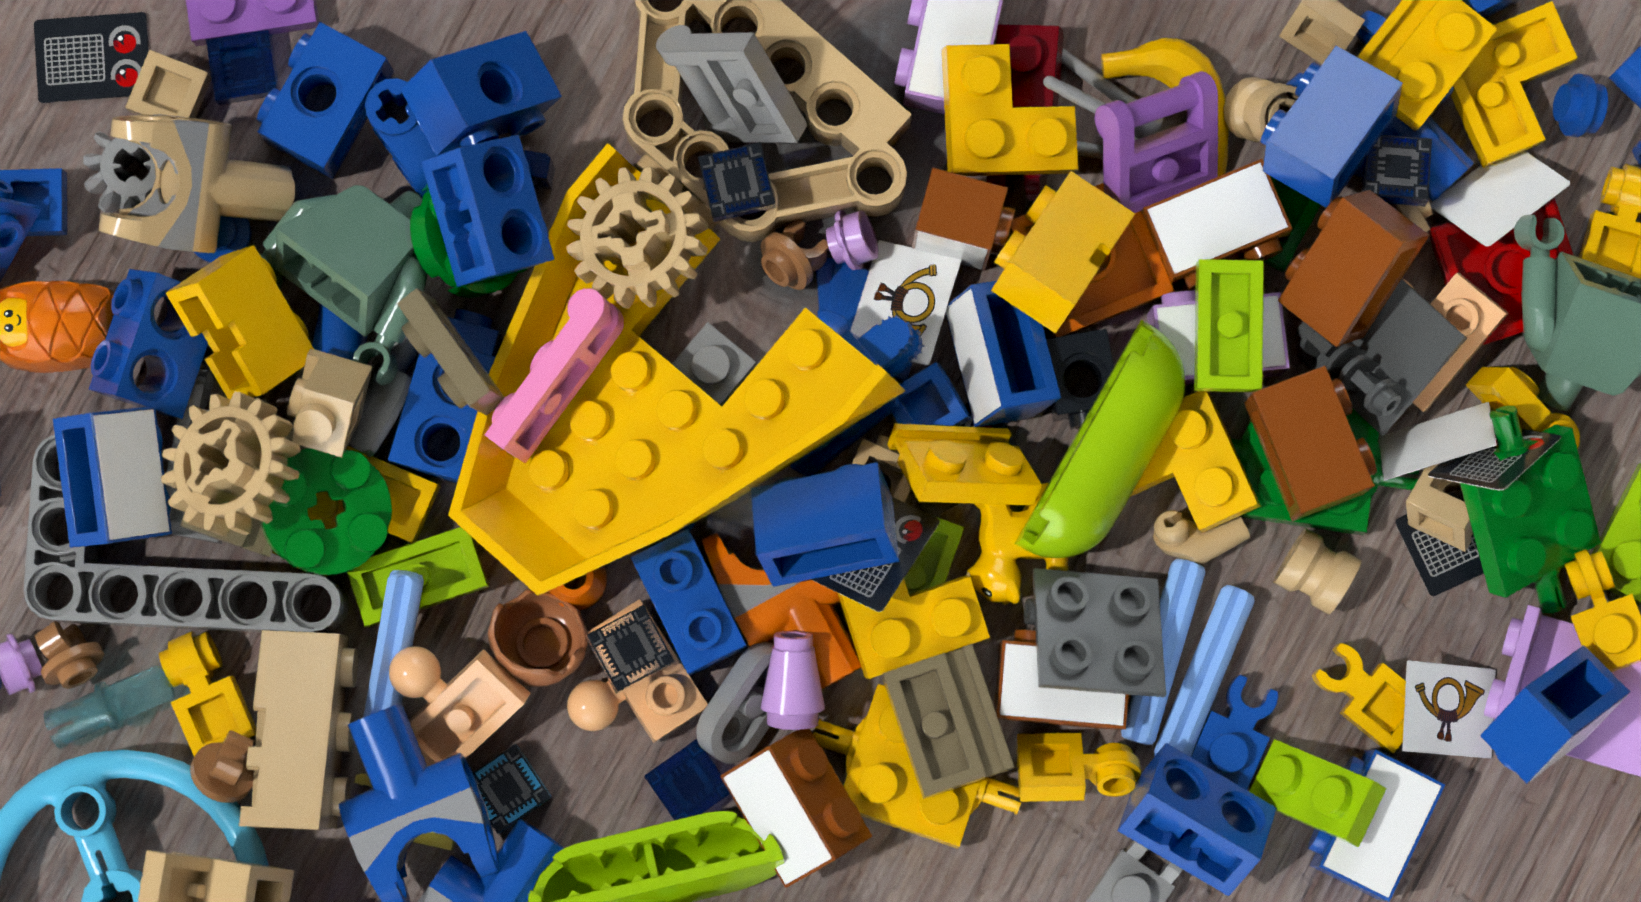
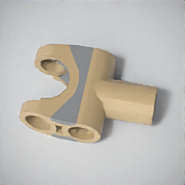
(195, 184)

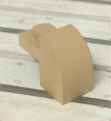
(211, 879)

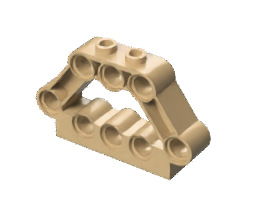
(798, 193)

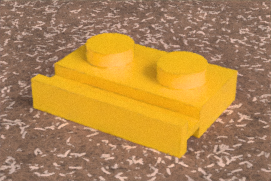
(1427, 50)
(964, 465)

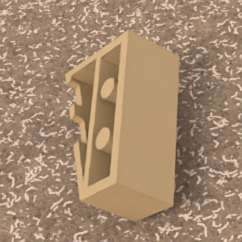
(300, 730)

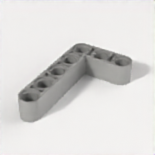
(154, 584)

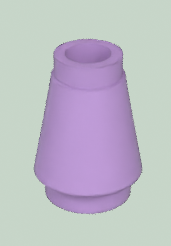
(793, 683)

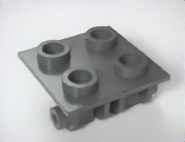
(1392, 360)
(1097, 632)

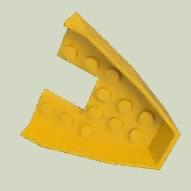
(639, 438)

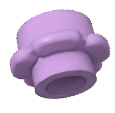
(852, 239)
(18, 665)

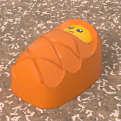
(53, 324)

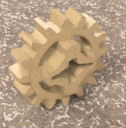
(614, 223)
(230, 464)

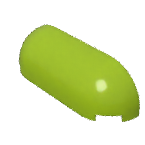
(1109, 449)
(662, 863)

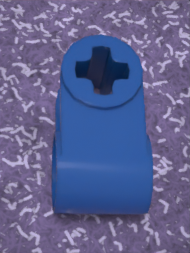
(403, 141)

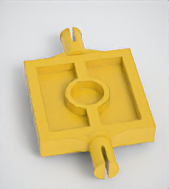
(885, 784)

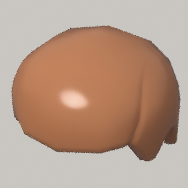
(537, 638)

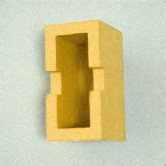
(1062, 250)
(244, 321)

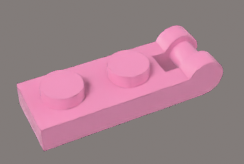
(556, 374)

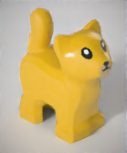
(996, 570)

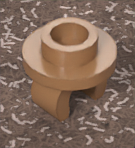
(787, 262)
(69, 655)
(221, 769)

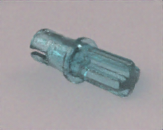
(109, 705)

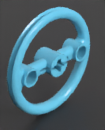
(99, 843)

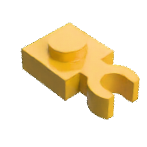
(1374, 701)

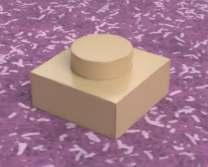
(1320, 27)
(168, 88)

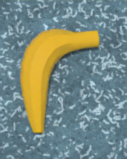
(1169, 62)

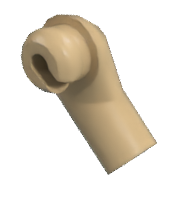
(1184, 541)

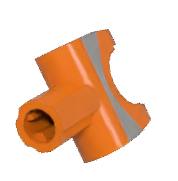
(796, 606)

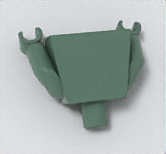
(354, 261)
(1577, 318)

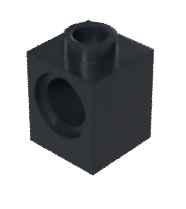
(1081, 349)

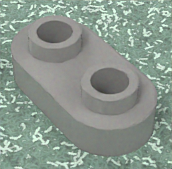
(733, 718)

